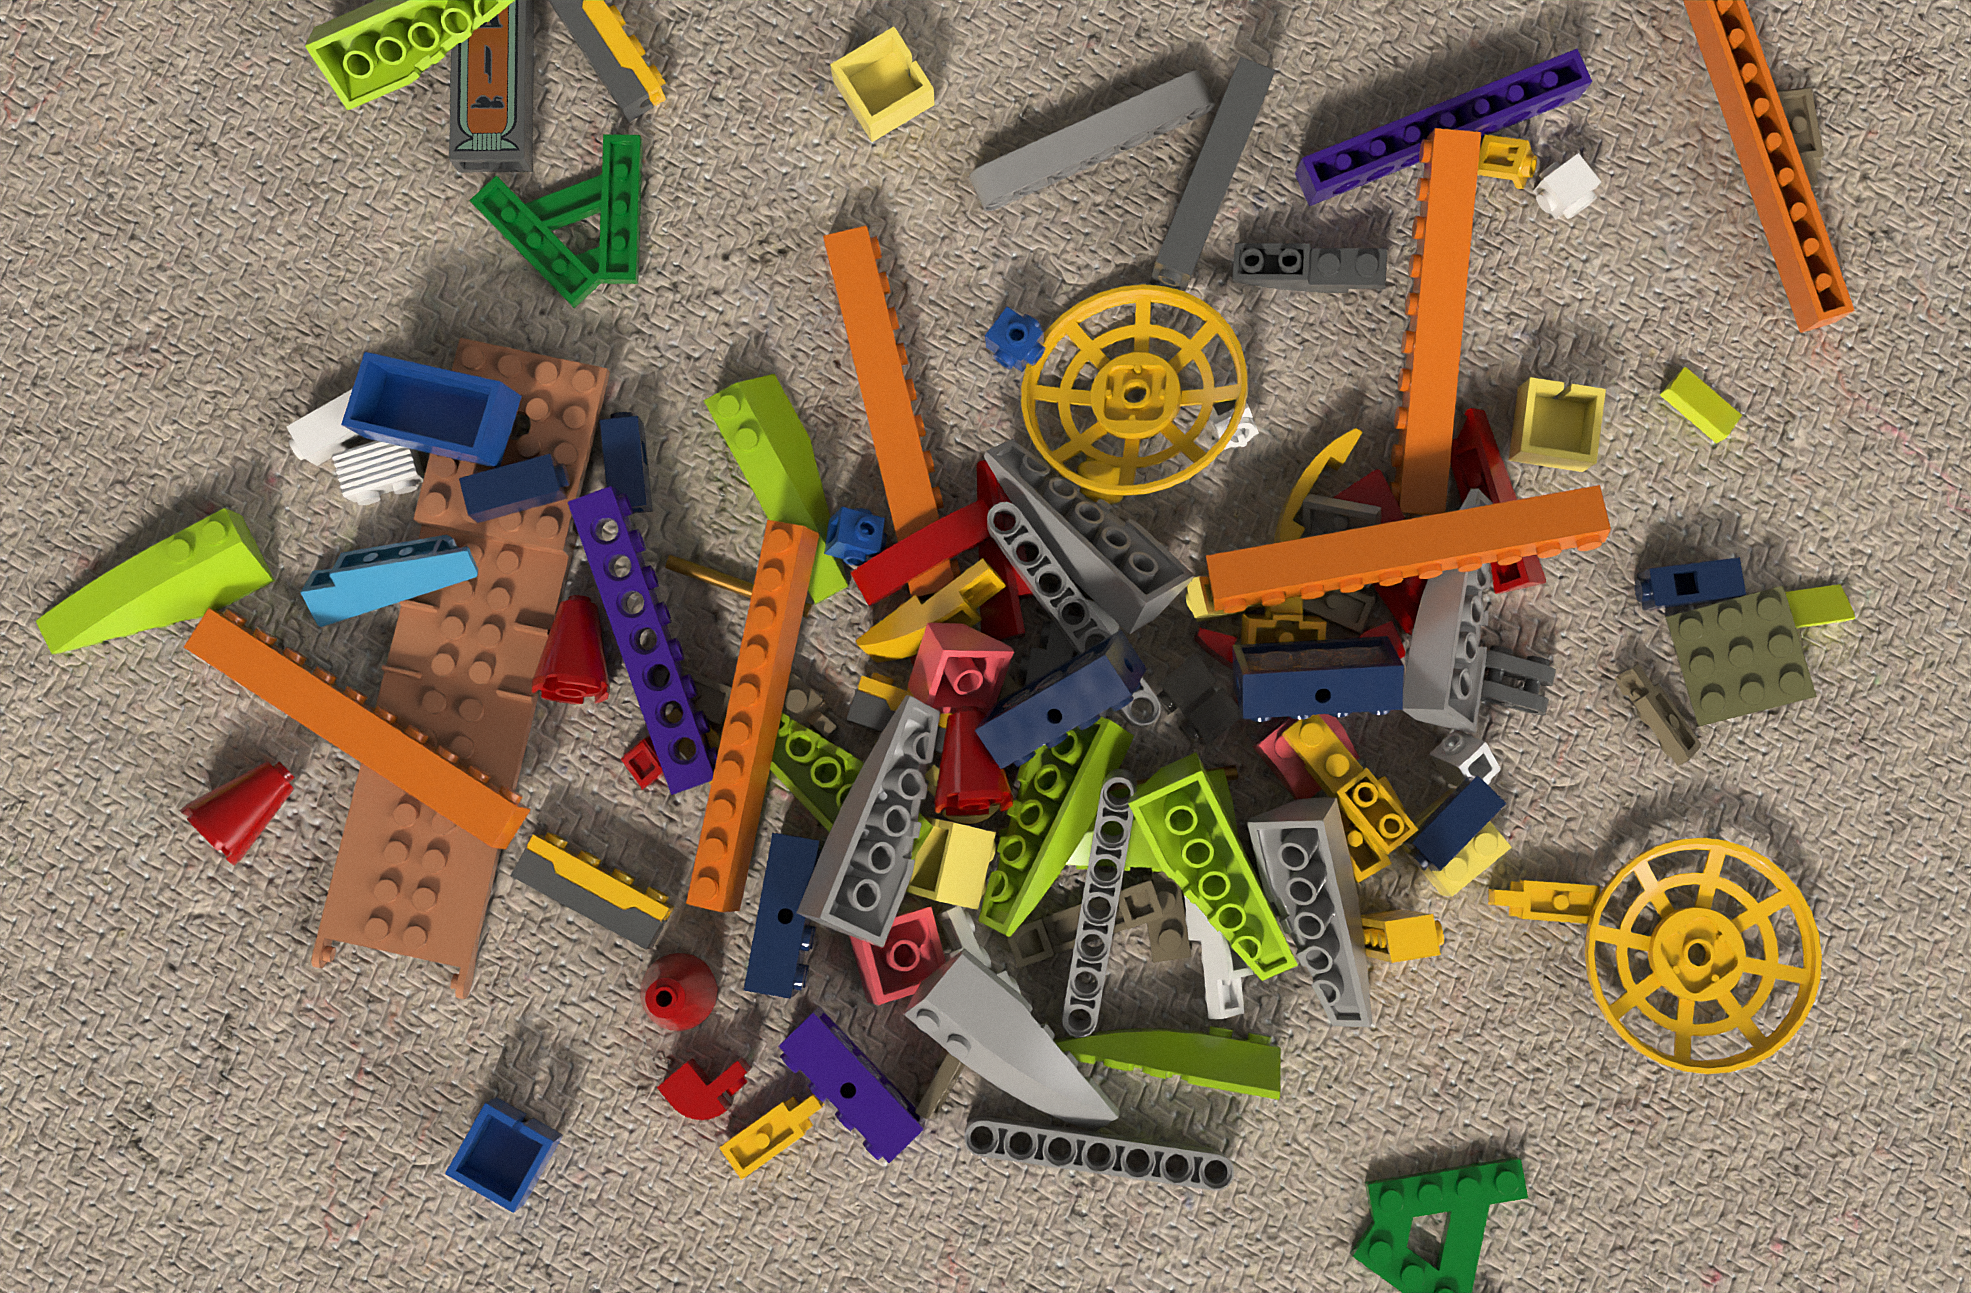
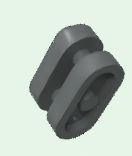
(1533, 671)

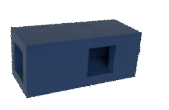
(627, 459)
(514, 488)
(1690, 584)
(1454, 824)

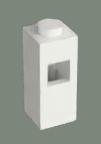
(321, 432)

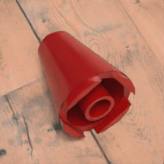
(573, 655)
(968, 773)
(240, 809)
(691, 989)

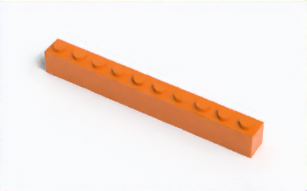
(1770, 162)
(1435, 320)
(887, 394)
(1408, 549)
(753, 717)
(359, 729)

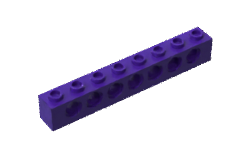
(1479, 110)
(590, 516)

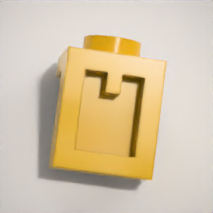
(1507, 159)

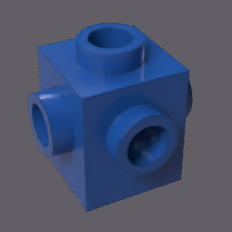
(1015, 340)
(855, 535)

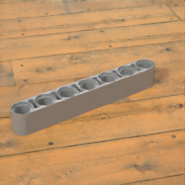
(1092, 140)
(1056, 602)
(1099, 921)
(1114, 1164)

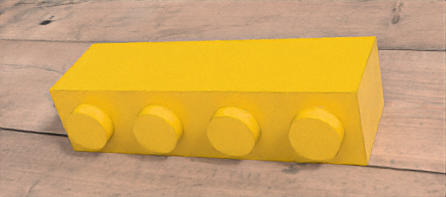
(1401, 935)

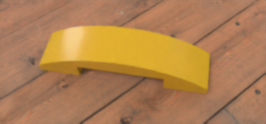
(1333, 456)

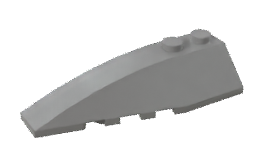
(1103, 554)
(1445, 652)
(872, 839)
(1313, 886)
(998, 1038)

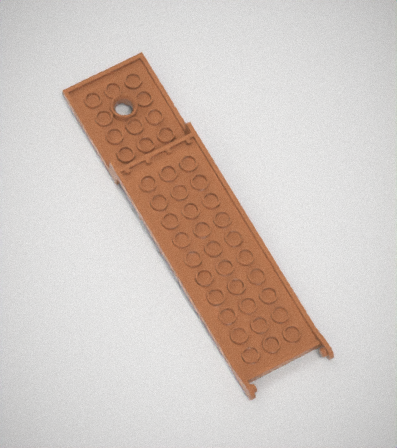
(464, 679)

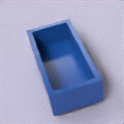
(431, 410)

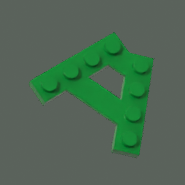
(612, 194)
(1462, 1193)

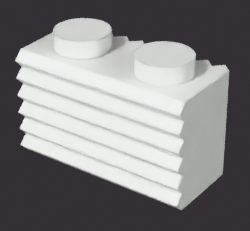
(376, 470)

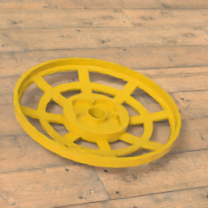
(1132, 372)
(1722, 961)

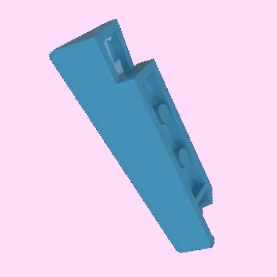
(384, 576)

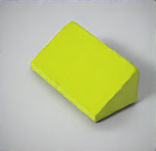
(1701, 405)
(1819, 606)

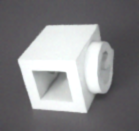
(1566, 187)
(1220, 419)
(1464, 756)

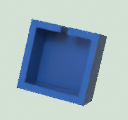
(504, 1154)

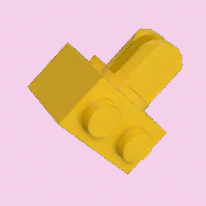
(1282, 624)

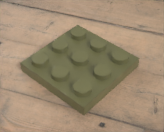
(1740, 656)

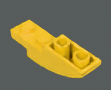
(903, 629)
(1355, 788)

